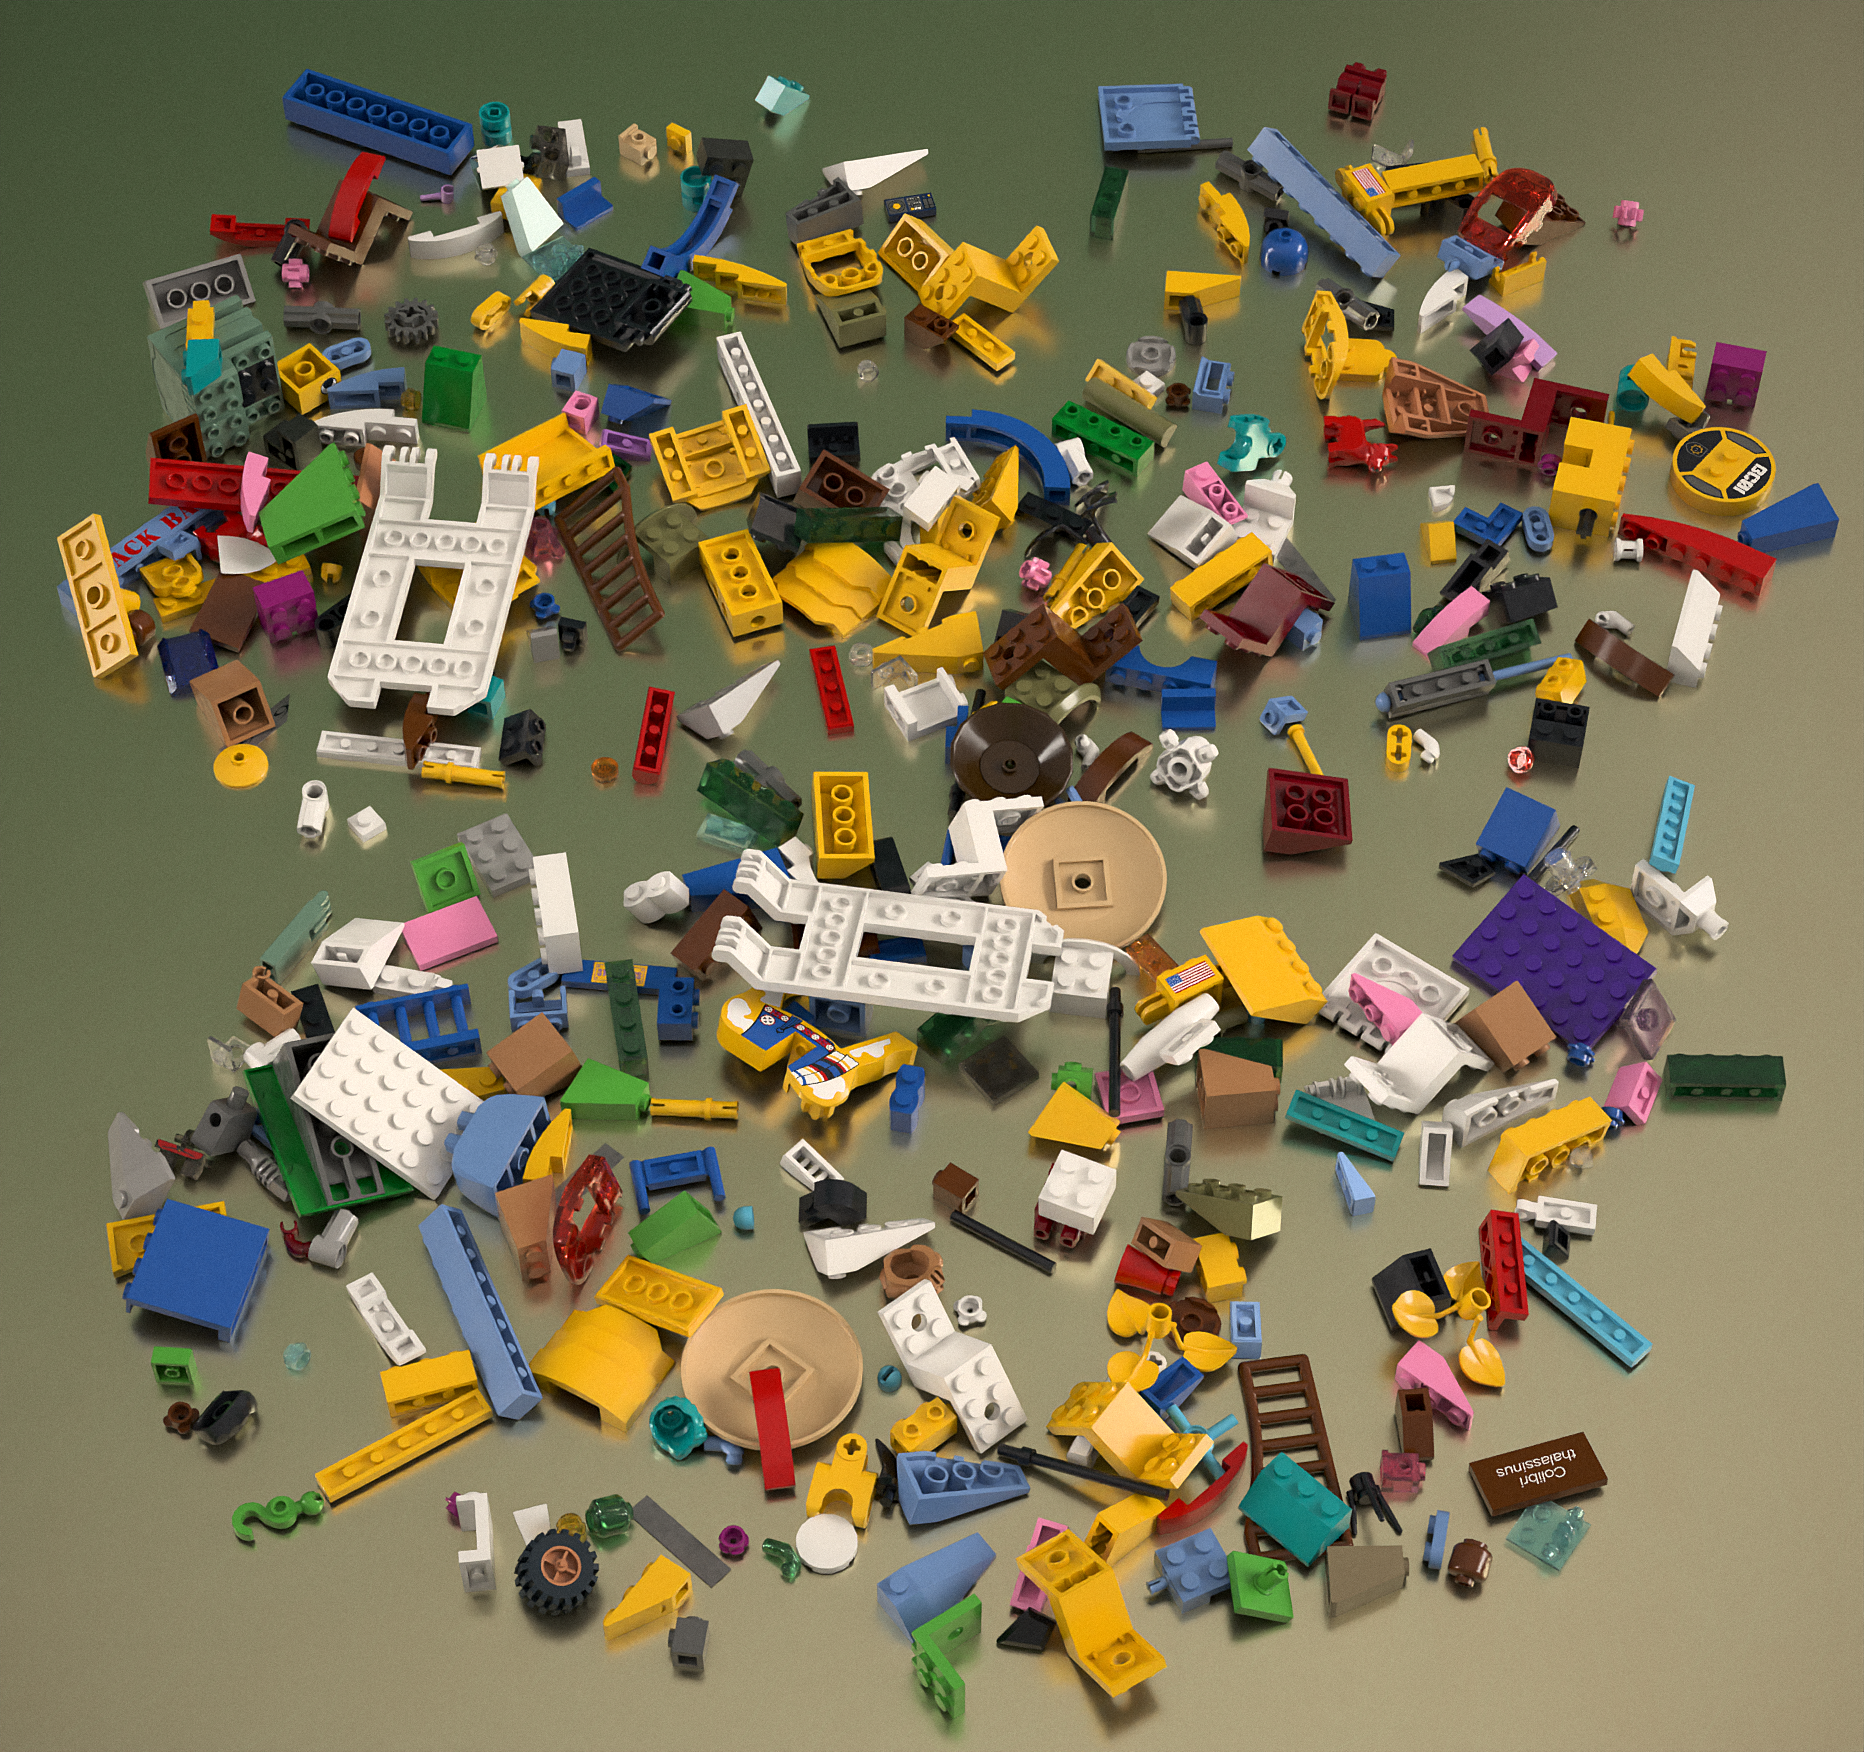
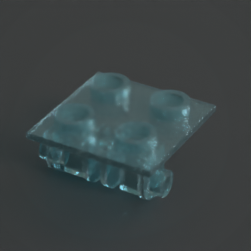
(554, 258)
(1549, 1532)

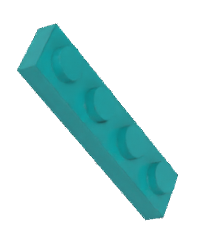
(1344, 1125)

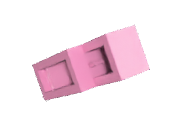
(254, 489)
(1453, 621)
(1026, 1592)

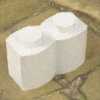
(656, 897)

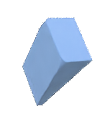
(1356, 1191)
(1245, 1329)

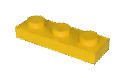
(982, 343)
(1121, 382)

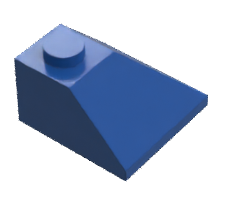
(630, 403)

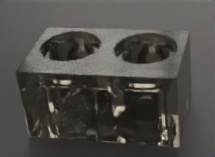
(549, 152)

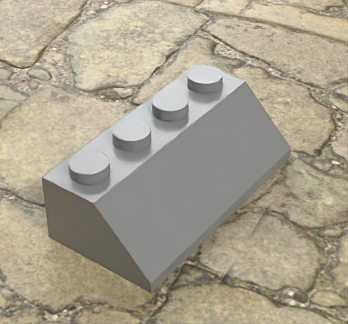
(214, 281)

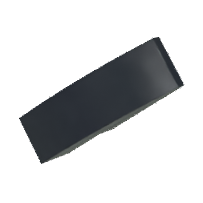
(1477, 570)

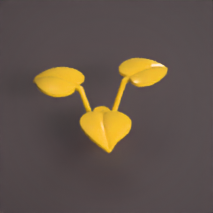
(1131, 1315)
(1417, 1316)

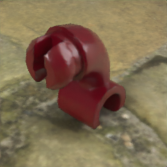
(295, 1247)

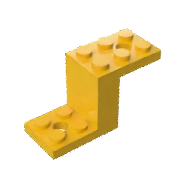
(989, 277)
(938, 567)
(1129, 1433)
(1091, 1613)

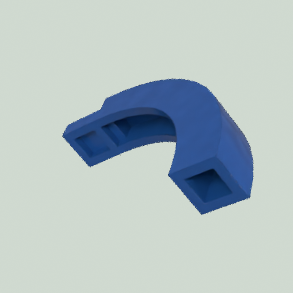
(700, 234)
(1033, 447)

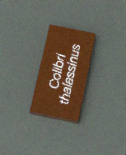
(1537, 1474)

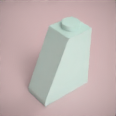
(528, 215)

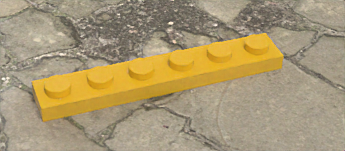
(172, 608)
(403, 1445)

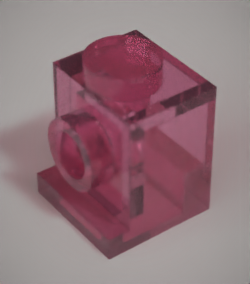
(1401, 1472)

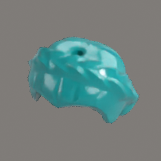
(678, 1430)

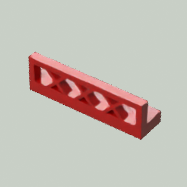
(1503, 1267)

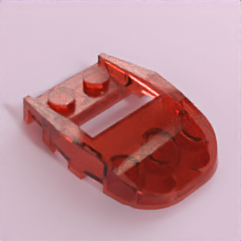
(1521, 189)
(576, 1248)

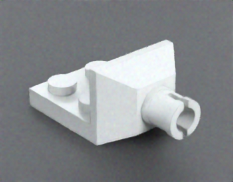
(1269, 510)
(1674, 909)

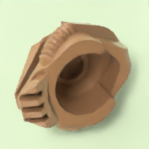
(910, 1266)

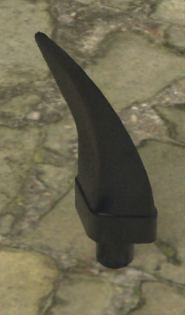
(888, 1481)

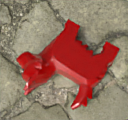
(1352, 444)
(233, 527)

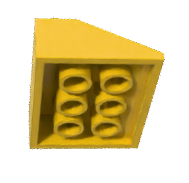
(1265, 969)

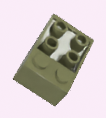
(853, 316)
(1234, 1208)

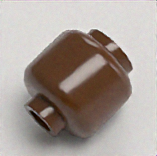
(142, 626)
(1470, 1562)

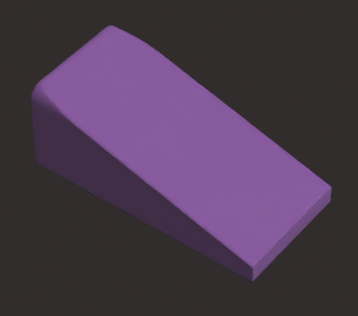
(626, 446)

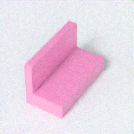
(1634, 1091)

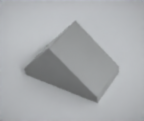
(543, 643)

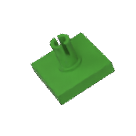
(445, 877)
(1260, 1586)

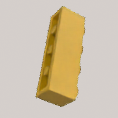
(1434, 180)
(1220, 576)

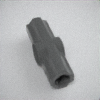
(1250, 175)
(1350, 305)
(322, 317)
(767, 776)
(1177, 1150)

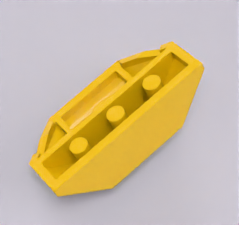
(1611, 910)

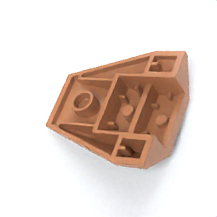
(1427, 403)

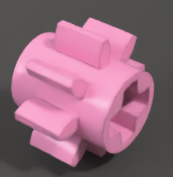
(1628, 213)
(295, 273)
(1035, 574)

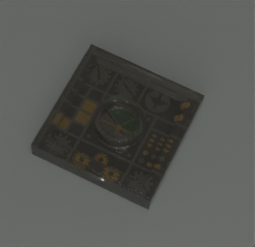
(998, 1071)

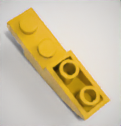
(1230, 218)

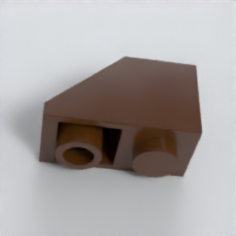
(927, 327)
(1415, 1422)

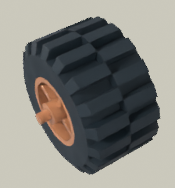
(556, 1571)

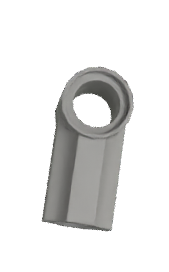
(332, 1245)

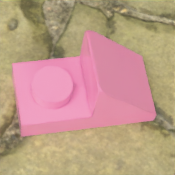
(1519, 366)

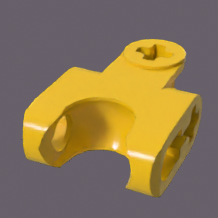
(844, 1481)

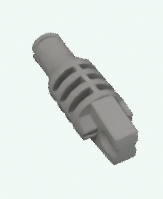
(264, 1168)

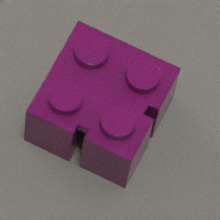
(1735, 374)
(285, 606)

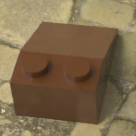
(177, 441)
(838, 485)

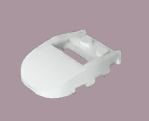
(900, 477)

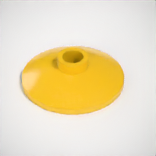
(240, 765)

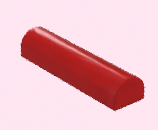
(652, 735)

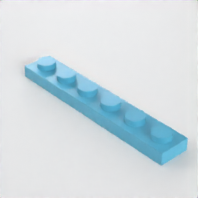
(1671, 825)
(1583, 1307)

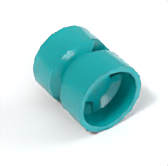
(495, 124)
(694, 188)
(1629, 395)

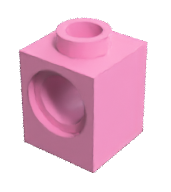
(581, 412)

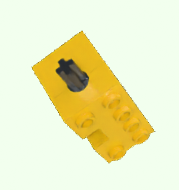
(1591, 477)

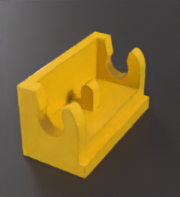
(1518, 276)
(1682, 360)

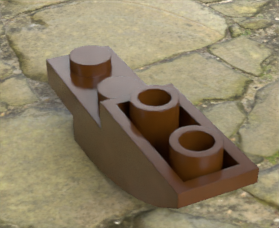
(418, 729)

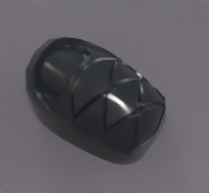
(225, 1416)

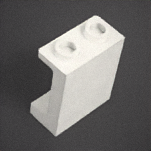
(925, 706)
(477, 1565)

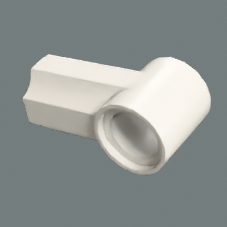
(1074, 457)
(312, 809)
(264, 1054)

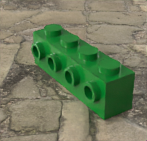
(1103, 438)

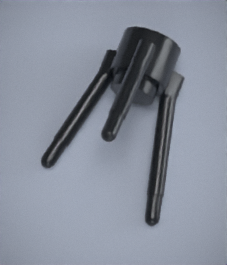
(1366, 1492)

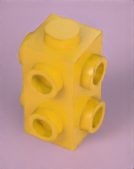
(1562, 681)
(925, 1428)

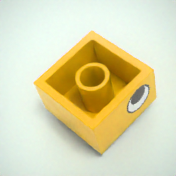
(306, 377)

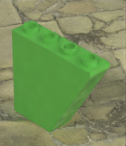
(313, 507)

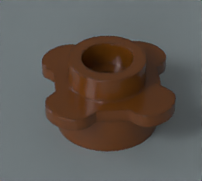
(1178, 394)
(177, 1410)

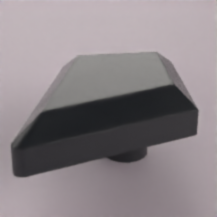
(1386, 319)
(1468, 869)
(1029, 1630)

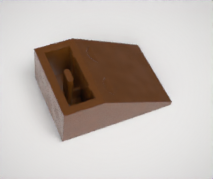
(1555, 224)

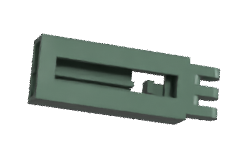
(297, 938)

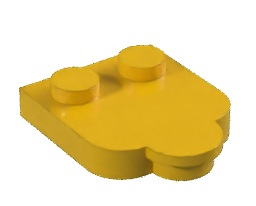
(1365, 361)
(173, 577)

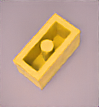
(1219, 1269)

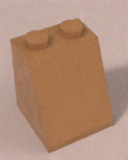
(233, 702)
(1508, 1028)
(534, 1059)
(1234, 1090)
(527, 1223)

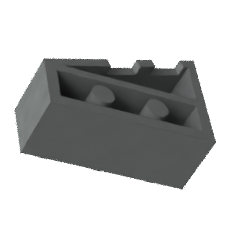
(826, 214)

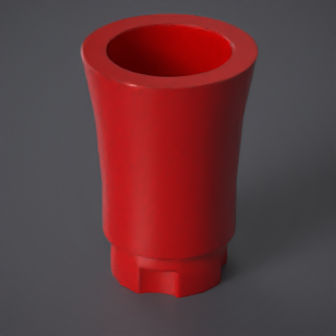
(1145, 1273)

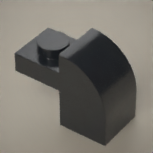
(834, 1200)

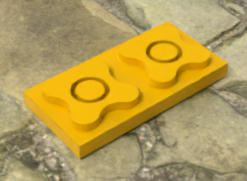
(659, 1295)

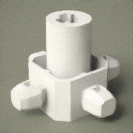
(1184, 763)

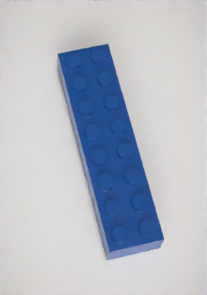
(378, 121)

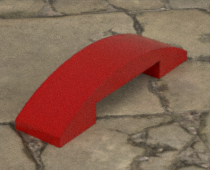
(352, 194)
(248, 234)
(772, 1429)
(1181, 1516)

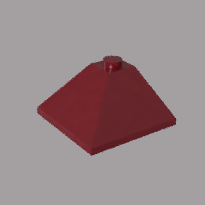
(1305, 812)

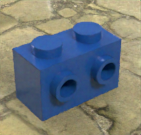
(676, 1008)

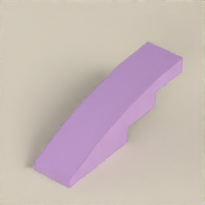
(1489, 315)

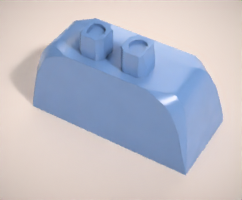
(496, 1145)

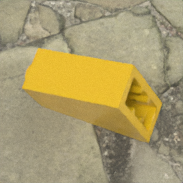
(1075, 1120)
(1123, 1527)

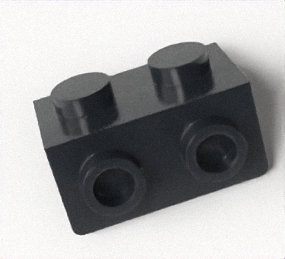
(836, 438)
(522, 738)

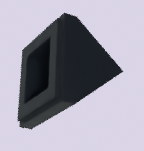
(1556, 1241)

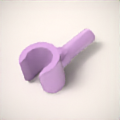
(446, 195)

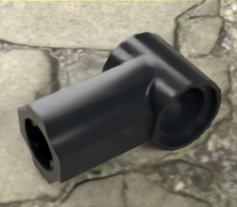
(288, 247)
(1194, 320)

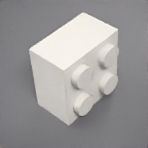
(1077, 1192)

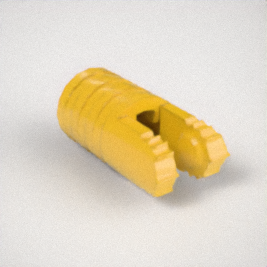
(535, 292)

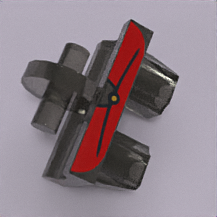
(194, 1160)

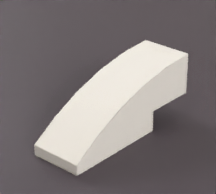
(1442, 299)

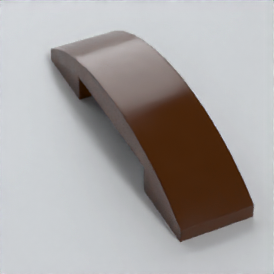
(1624, 658)
(1111, 765)

